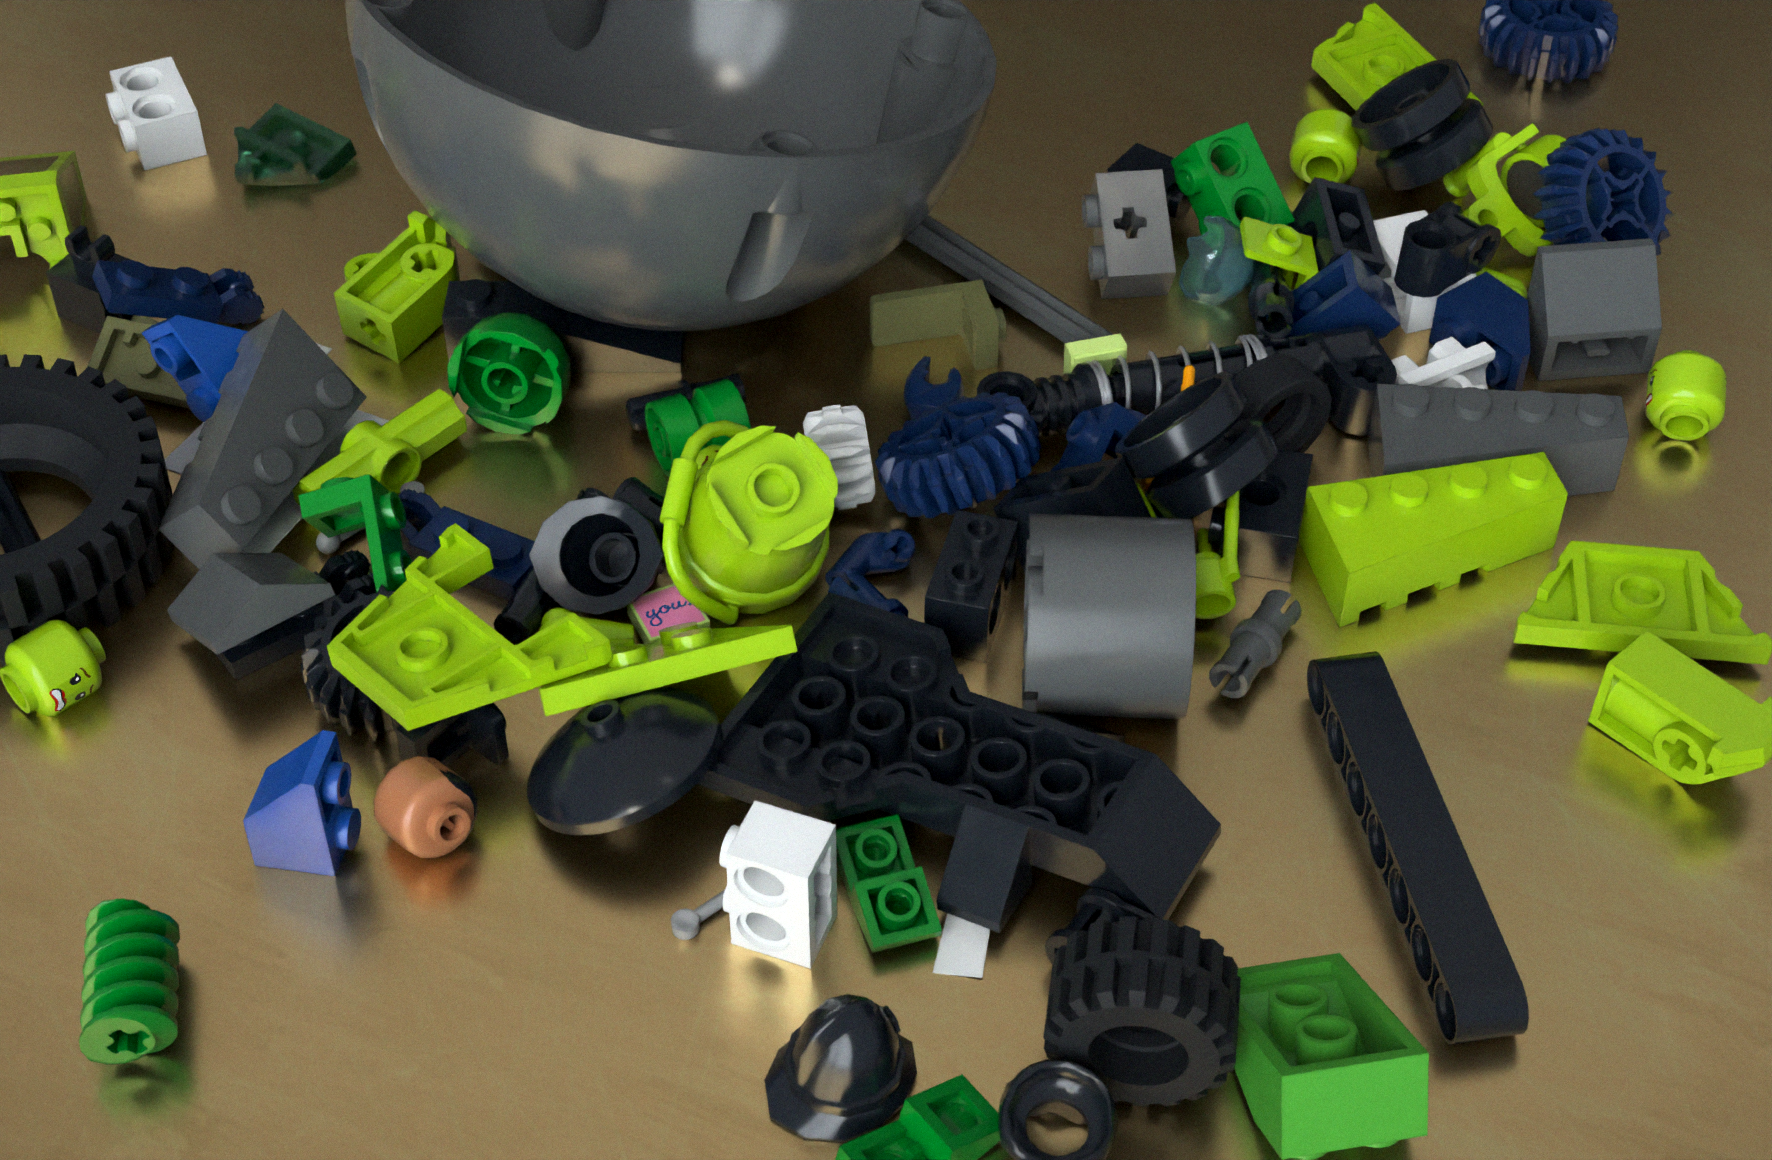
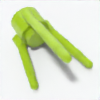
(1215, 573)

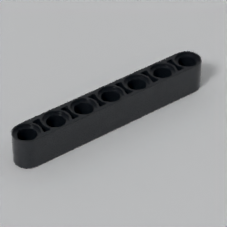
(1417, 851)

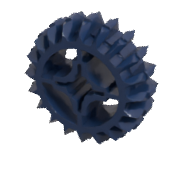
(1549, 37)
(1602, 188)
(958, 455)

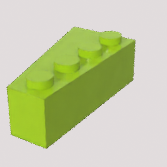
(1426, 527)

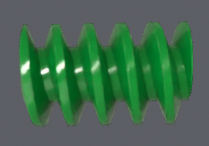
(128, 982)

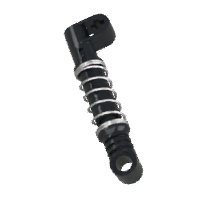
(1343, 358)

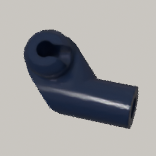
(875, 554)

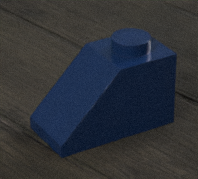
(1344, 296)

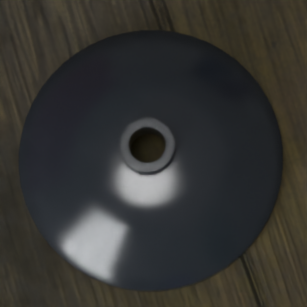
(623, 761)

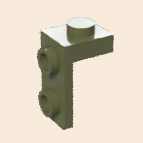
(938, 313)

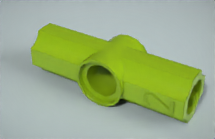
(392, 450)

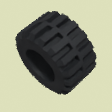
(1145, 1009)

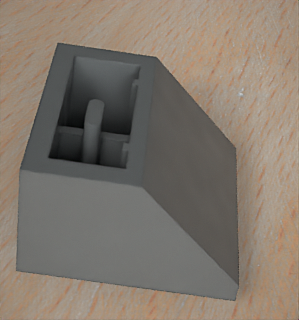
(1594, 309)

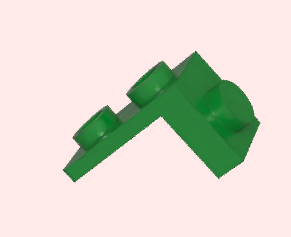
(357, 503)

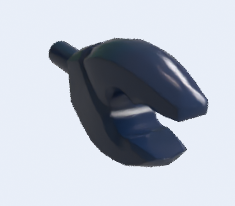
(922, 395)

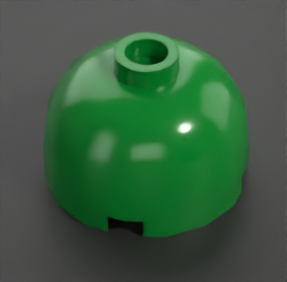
(510, 372)

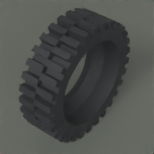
(112, 453)

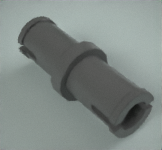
(1255, 643)

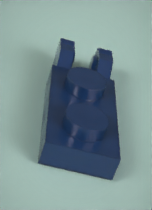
(183, 291)
(507, 549)

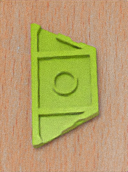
(1368, 56)
(1615, 592)
(679, 656)

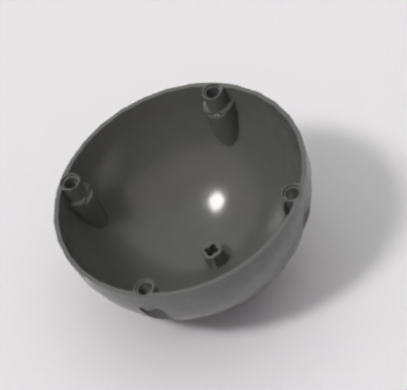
(801, 172)

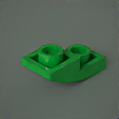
(885, 885)

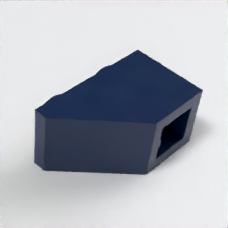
(1489, 313)

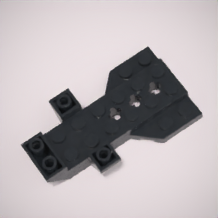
(889, 725)

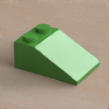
(1326, 1060)

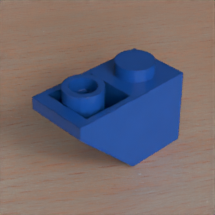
(196, 357)
(304, 810)

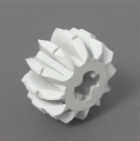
(844, 439)

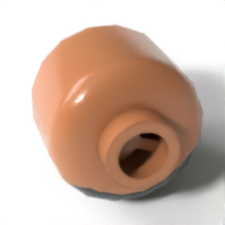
(424, 802)

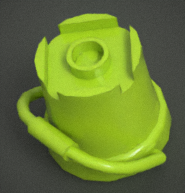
(749, 522)

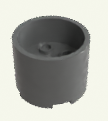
(1109, 616)

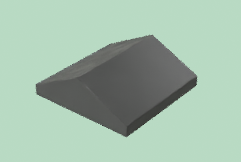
(243, 596)

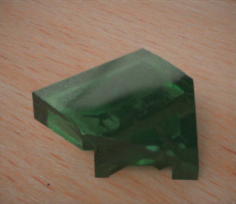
(289, 150)

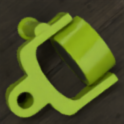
(1509, 199)

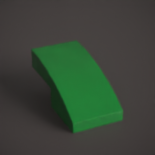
(935, 1124)

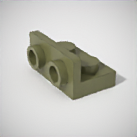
(127, 357)

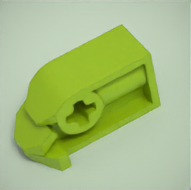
(401, 291)
(1681, 714)

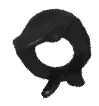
(1061, 1090)

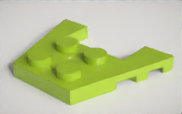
(434, 658)

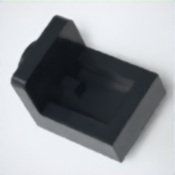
(454, 736)

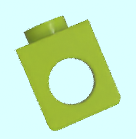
(1280, 247)

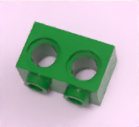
(1242, 186)

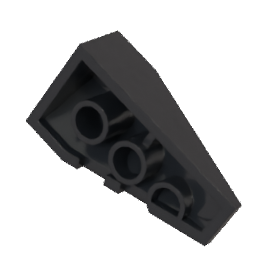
(588, 342)

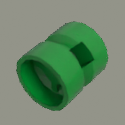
(676, 418)

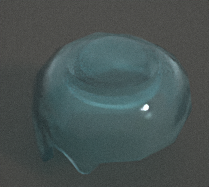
(1215, 264)

